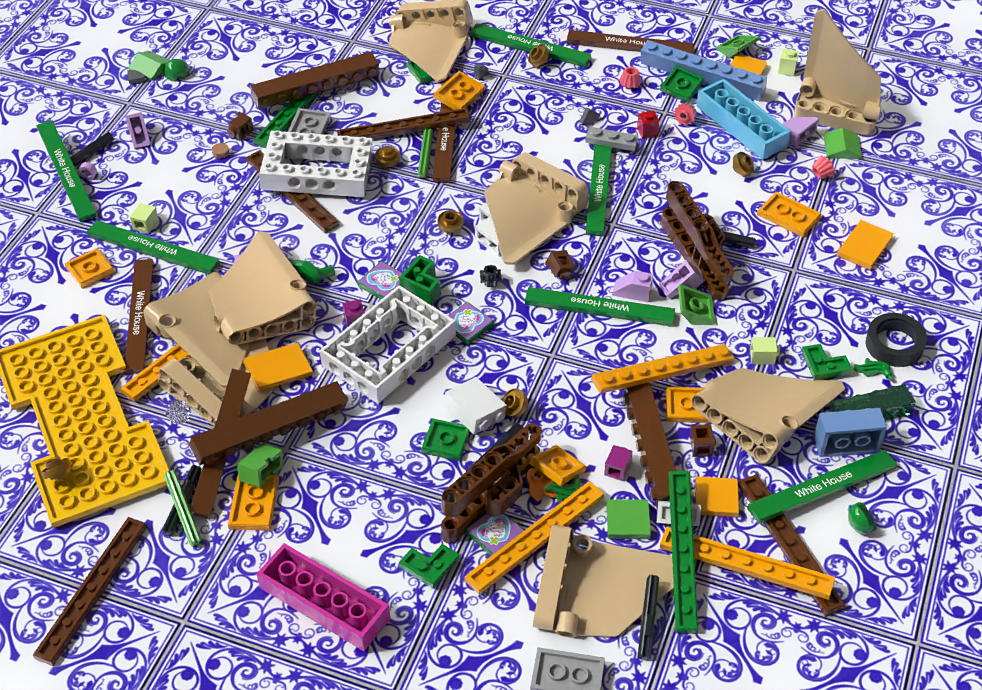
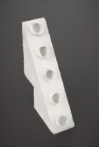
(485, 231)

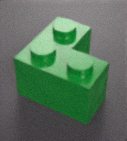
(421, 280)

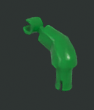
(310, 272)

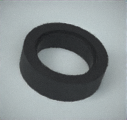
(901, 323)

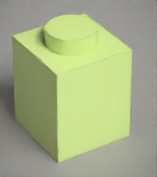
(788, 62)
(144, 218)
(764, 350)

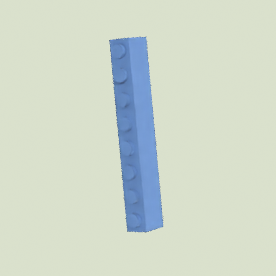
(666, 58)

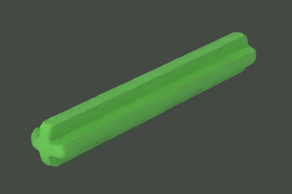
(425, 153)
(182, 508)

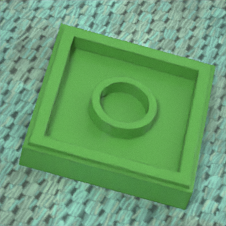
(628, 519)

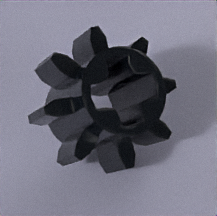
(490, 276)

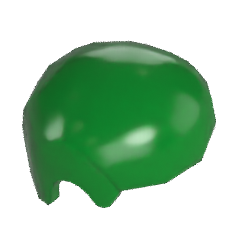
(176, 68)
(860, 519)

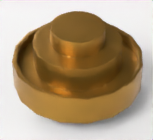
(538, 55)
(387, 156)
(743, 164)
(450, 221)
(516, 402)
(56, 469)

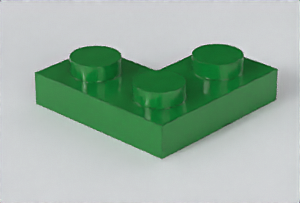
(824, 367)
(430, 569)

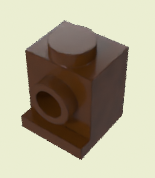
(240, 126)
(560, 264)
(701, 440)

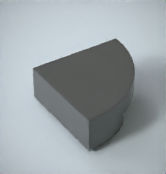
(480, 71)
(135, 77)
(589, 116)

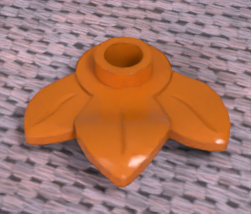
(537, 485)

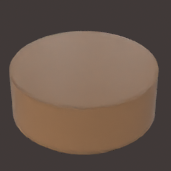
(220, 150)

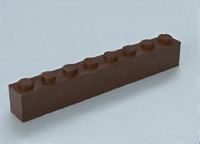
(314, 80)
(268, 423)
(650, 439)

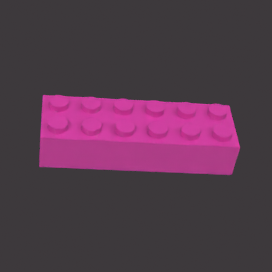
(324, 596)

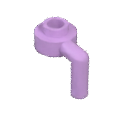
(87, 171)

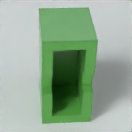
(259, 465)

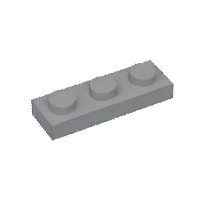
(612, 138)

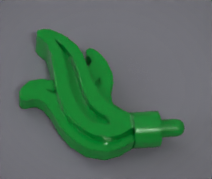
(873, 367)
(564, 490)

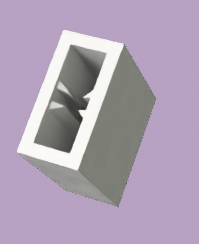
(474, 405)

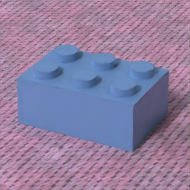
(849, 432)

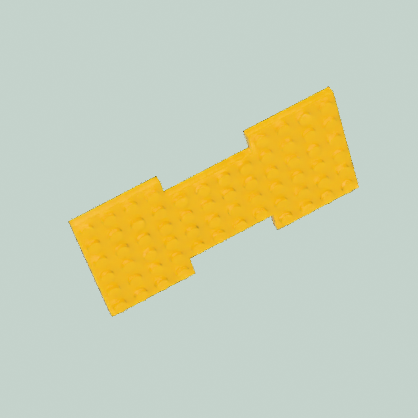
(82, 419)

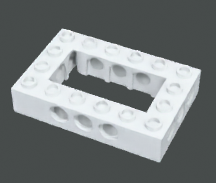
(279, 176)
(342, 352)

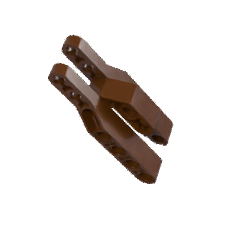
(697, 239)
(489, 484)

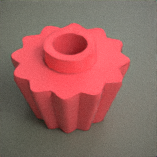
(630, 77)
(685, 113)
(823, 168)

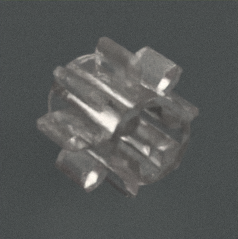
(178, 412)

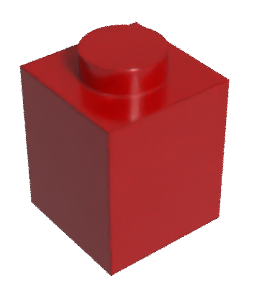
(648, 124)

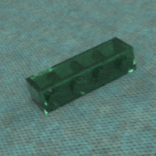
(892, 401)

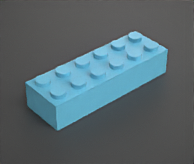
(743, 119)

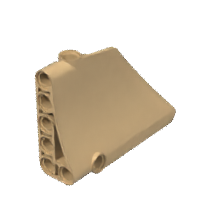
(430, 37)
(838, 81)
(531, 204)
(261, 295)
(190, 323)
(202, 391)
(762, 408)
(597, 587)

